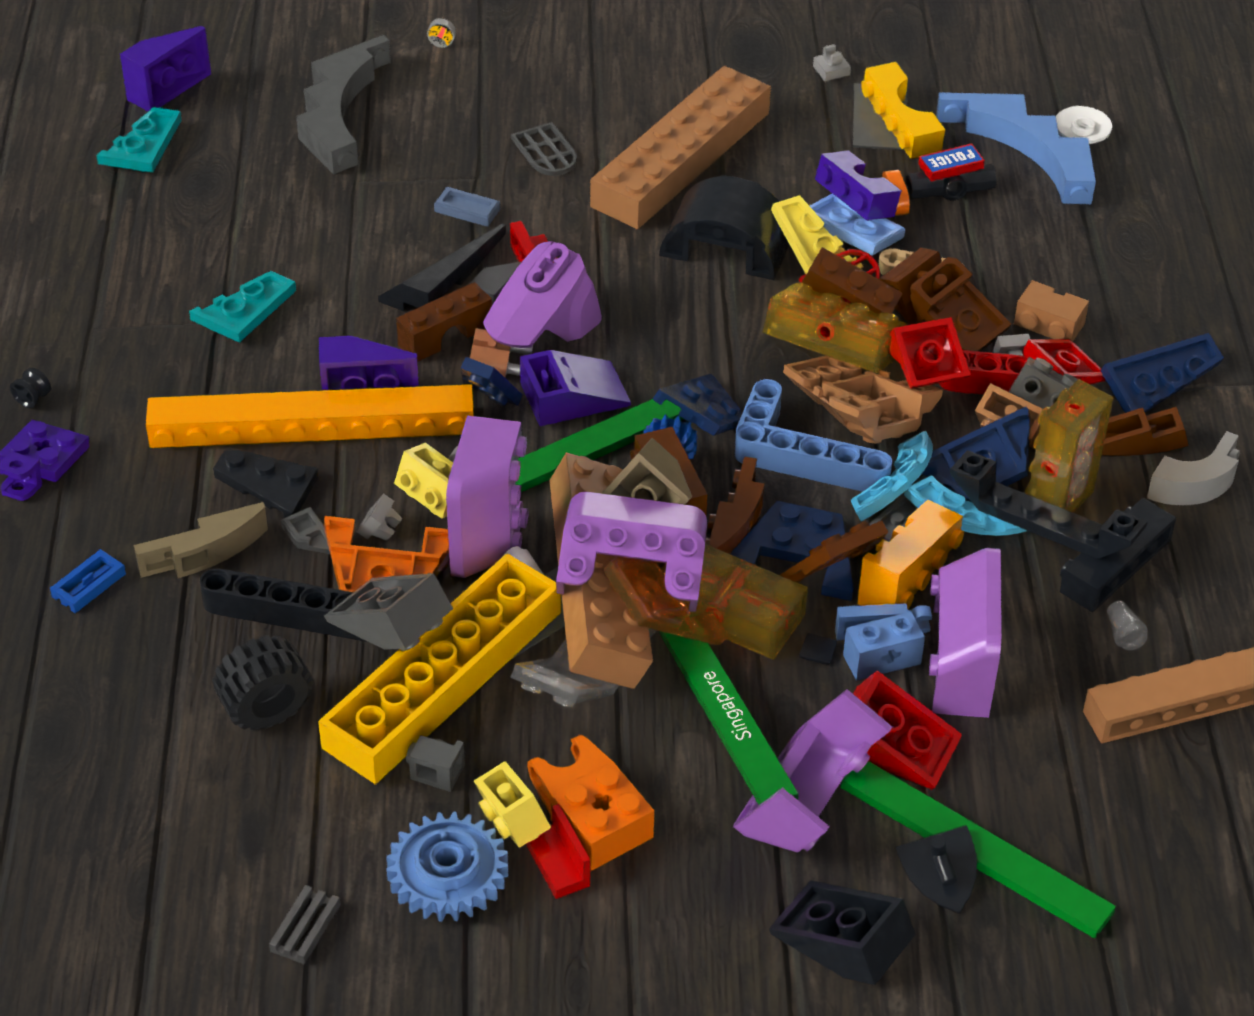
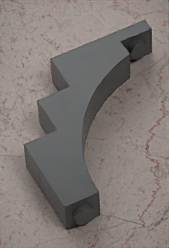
(334, 87)

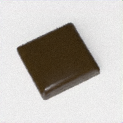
(442, 567)

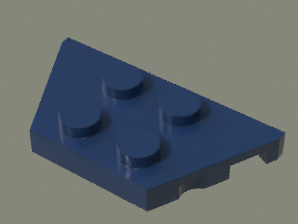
(703, 403)
(1000, 441)

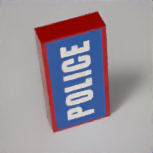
(951, 162)

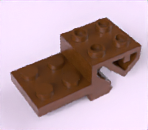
(943, 290)

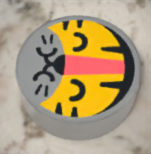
(441, 32)

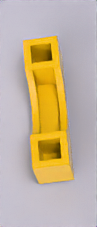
(916, 130)

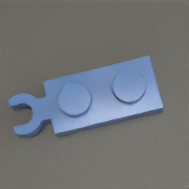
(856, 615)

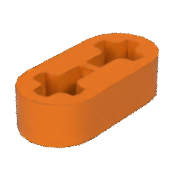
(895, 178)

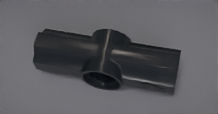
(952, 187)

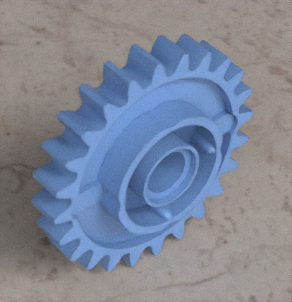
(447, 866)

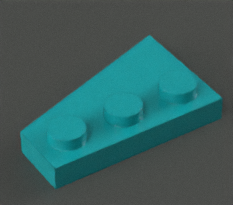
(145, 143)
(246, 309)

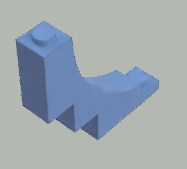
(1006, 120)

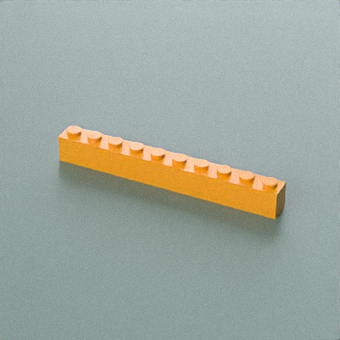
(308, 416)

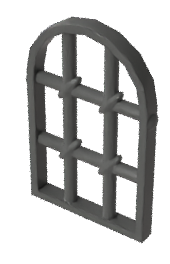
(549, 142)

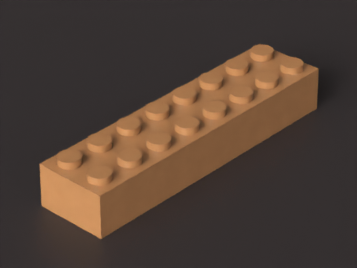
(679, 147)
(598, 627)

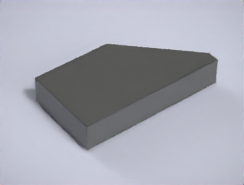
(494, 278)
(306, 531)

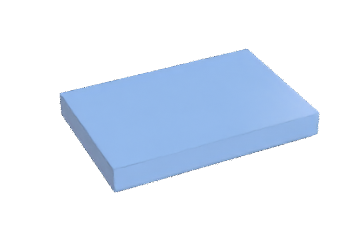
(853, 229)

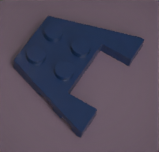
(789, 534)

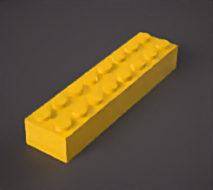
(450, 663)

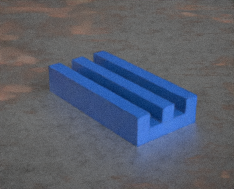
(92, 583)

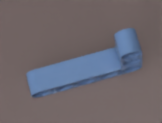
(799, 452)

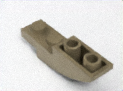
(215, 541)

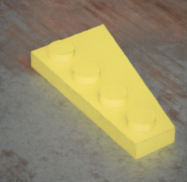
(806, 231)

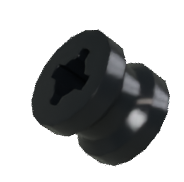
(30, 387)

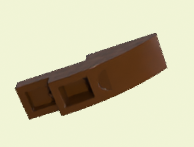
(740, 512)

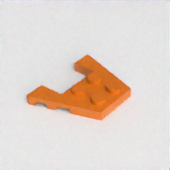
(358, 564)

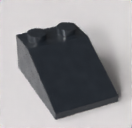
(846, 929)

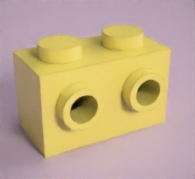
(425, 477)
(511, 805)

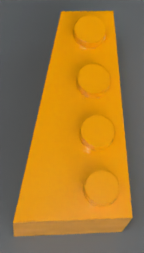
(910, 556)

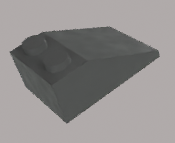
(393, 610)

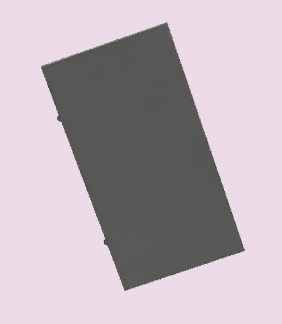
(868, 126)

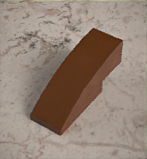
(1142, 435)

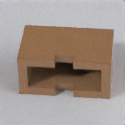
(1050, 312)

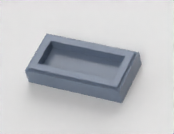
(467, 206)

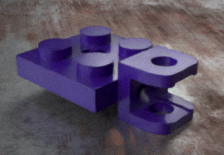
(37, 454)

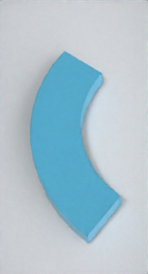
(911, 462)
(973, 519)

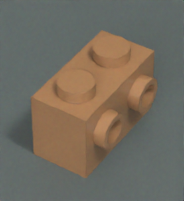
(999, 403)

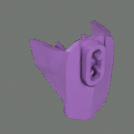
(545, 298)

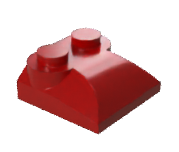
(929, 352)
(1065, 358)

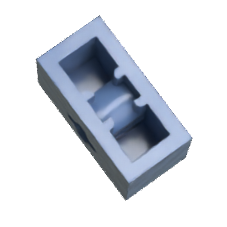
(883, 645)

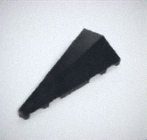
(440, 276)

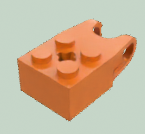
(597, 801)

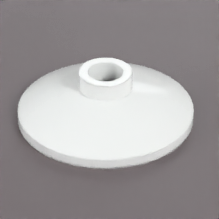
(1084, 123)

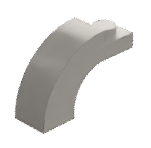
(1196, 481)

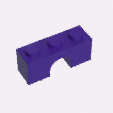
(843, 177)

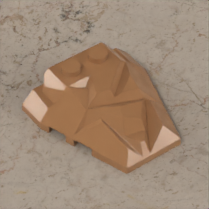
(864, 402)

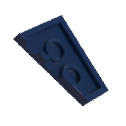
(490, 382)

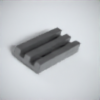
(305, 897)

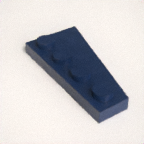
(1161, 372)

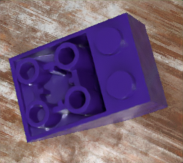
(569, 386)

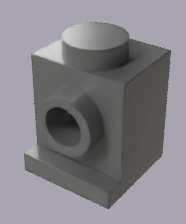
(435, 762)

